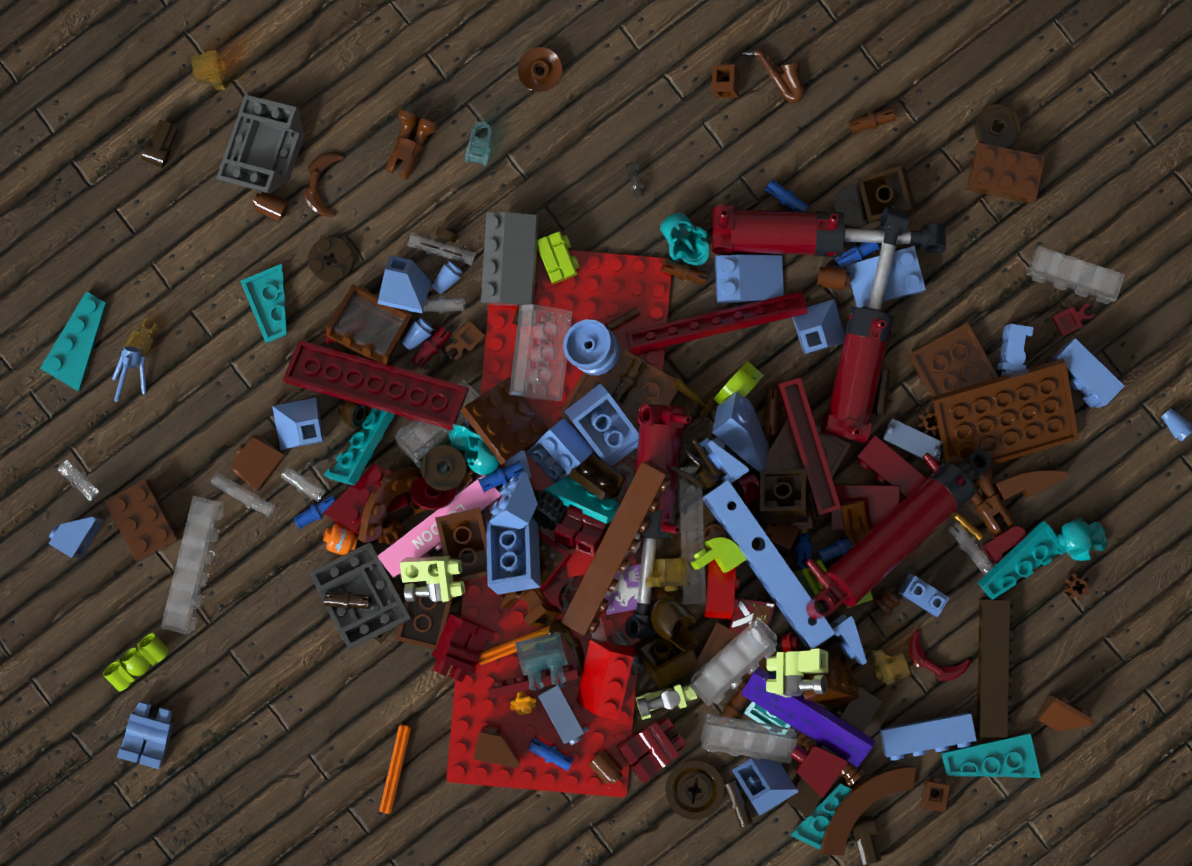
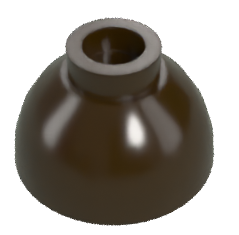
(353, 413)

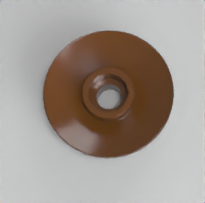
(539, 58)

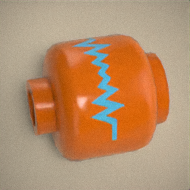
(340, 539)

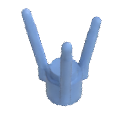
(129, 358)

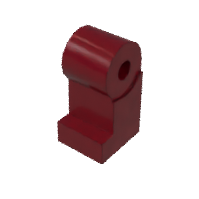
(749, 491)
(1004, 541)

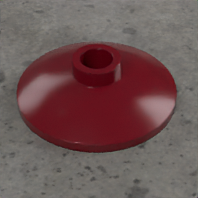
(430, 498)

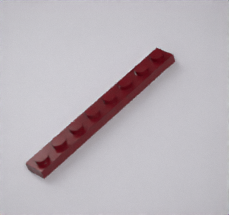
(716, 322)

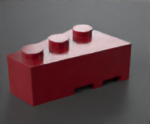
(350, 505)

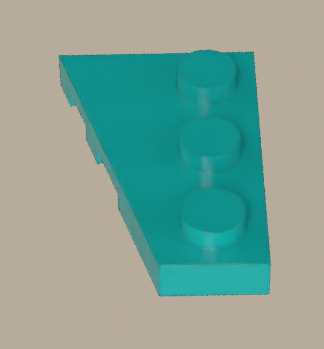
(267, 300)
(575, 494)
(813, 827)

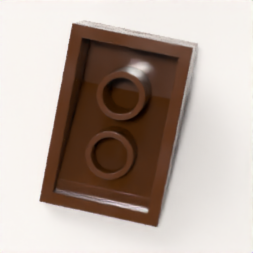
(464, 539)

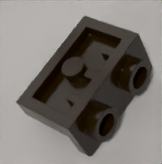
(598, 478)

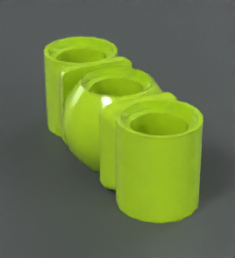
(136, 662)

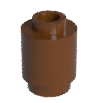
(833, 277)

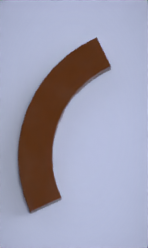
(859, 800)

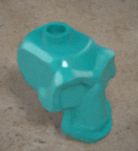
(685, 239)
(476, 453)
(1080, 538)

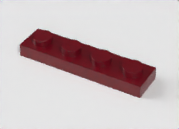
(522, 683)

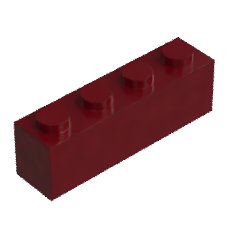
(889, 467)

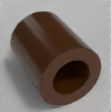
(271, 205)
(606, 767)

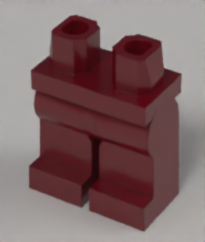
(581, 531)
(460, 647)
(650, 748)

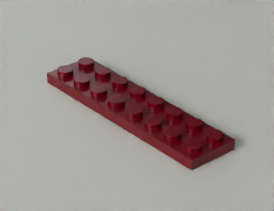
(376, 385)

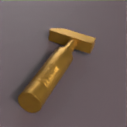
(692, 396)
(976, 533)

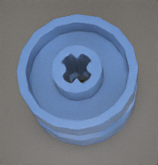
(591, 347)

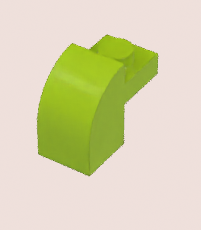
(741, 382)
(723, 551)

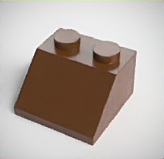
(495, 748)

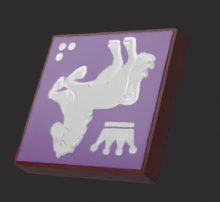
(626, 595)

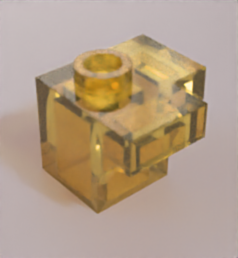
(209, 68)
(668, 574)
(891, 667)

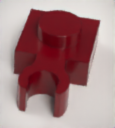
(1070, 320)

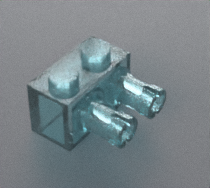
(540, 655)

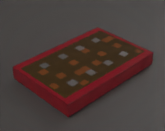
(552, 560)

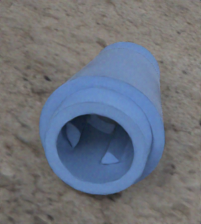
(447, 276)
(417, 334)
(1177, 424)

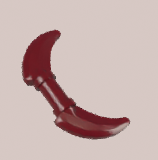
(920, 659)

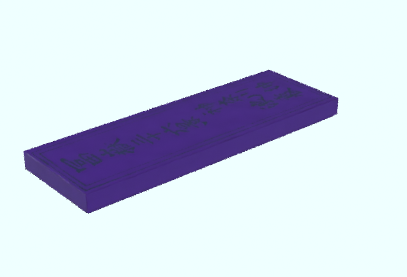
(810, 720)

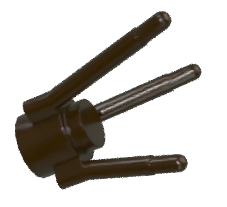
(705, 474)

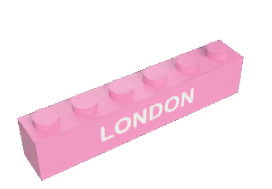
(425, 536)

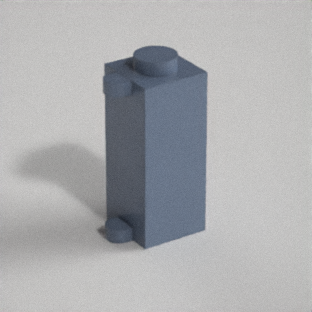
(911, 440)
(562, 715)

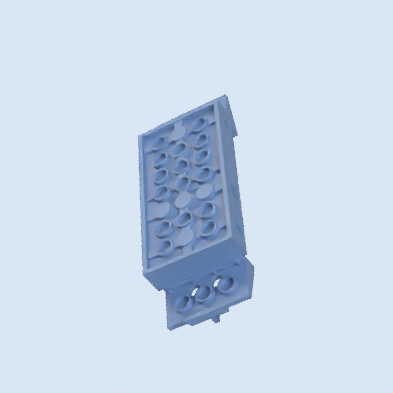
(768, 563)

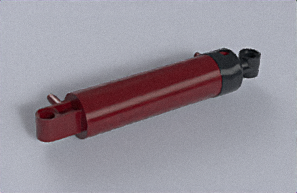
(897, 533)

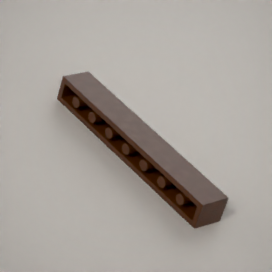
(617, 547)

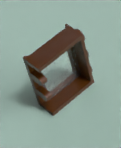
(368, 326)

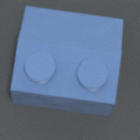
(75, 536)

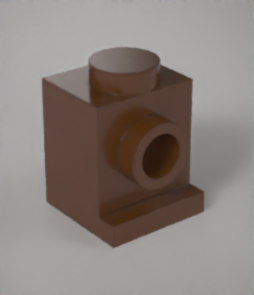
(720, 74)
(940, 801)

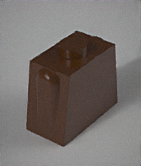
(256, 462)

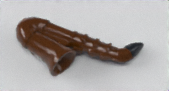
(788, 83)

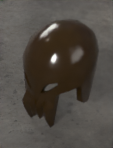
(667, 618)

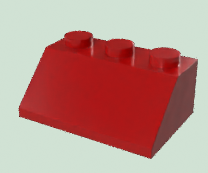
(605, 678)

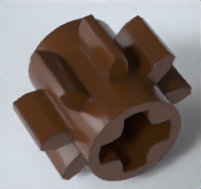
(924, 424)
(391, 530)
(1081, 591)

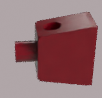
(818, 767)

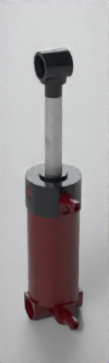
(803, 233)
(865, 346)
(661, 444)

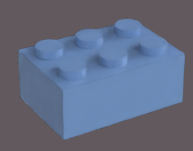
(1088, 374)
(513, 557)

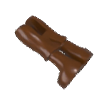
(409, 149)
(991, 504)

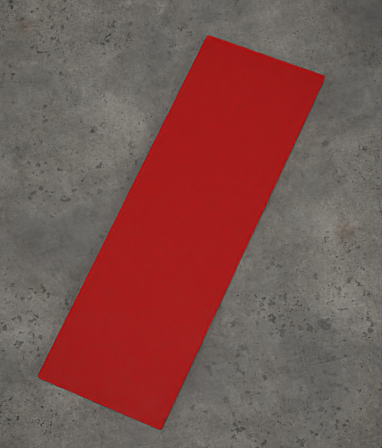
(600, 291)

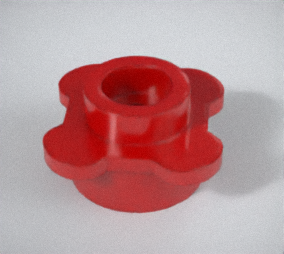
(789, 642)

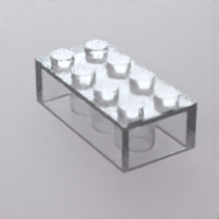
(539, 353)
(733, 662)

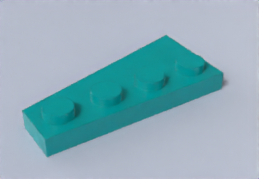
(74, 346)
(362, 446)
(1020, 562)
(997, 758)

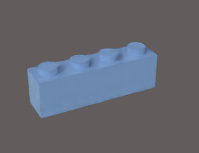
(928, 735)

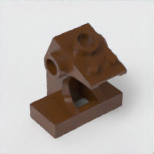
(540, 609)

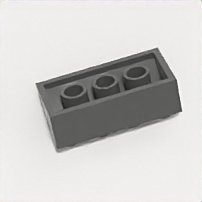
(509, 259)

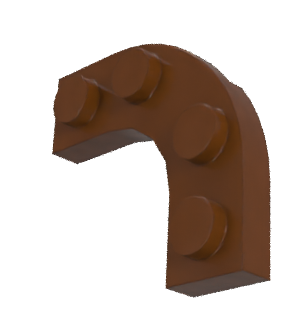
(376, 505)
(855, 521)

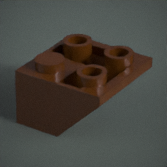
(1061, 716)

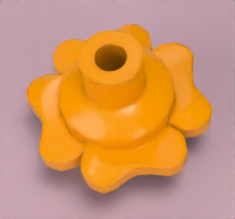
(523, 703)

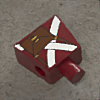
(748, 611)

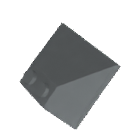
(262, 145)
(362, 575)

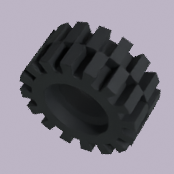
(548, 511)

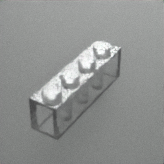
(1075, 274)
(421, 437)
(748, 738)

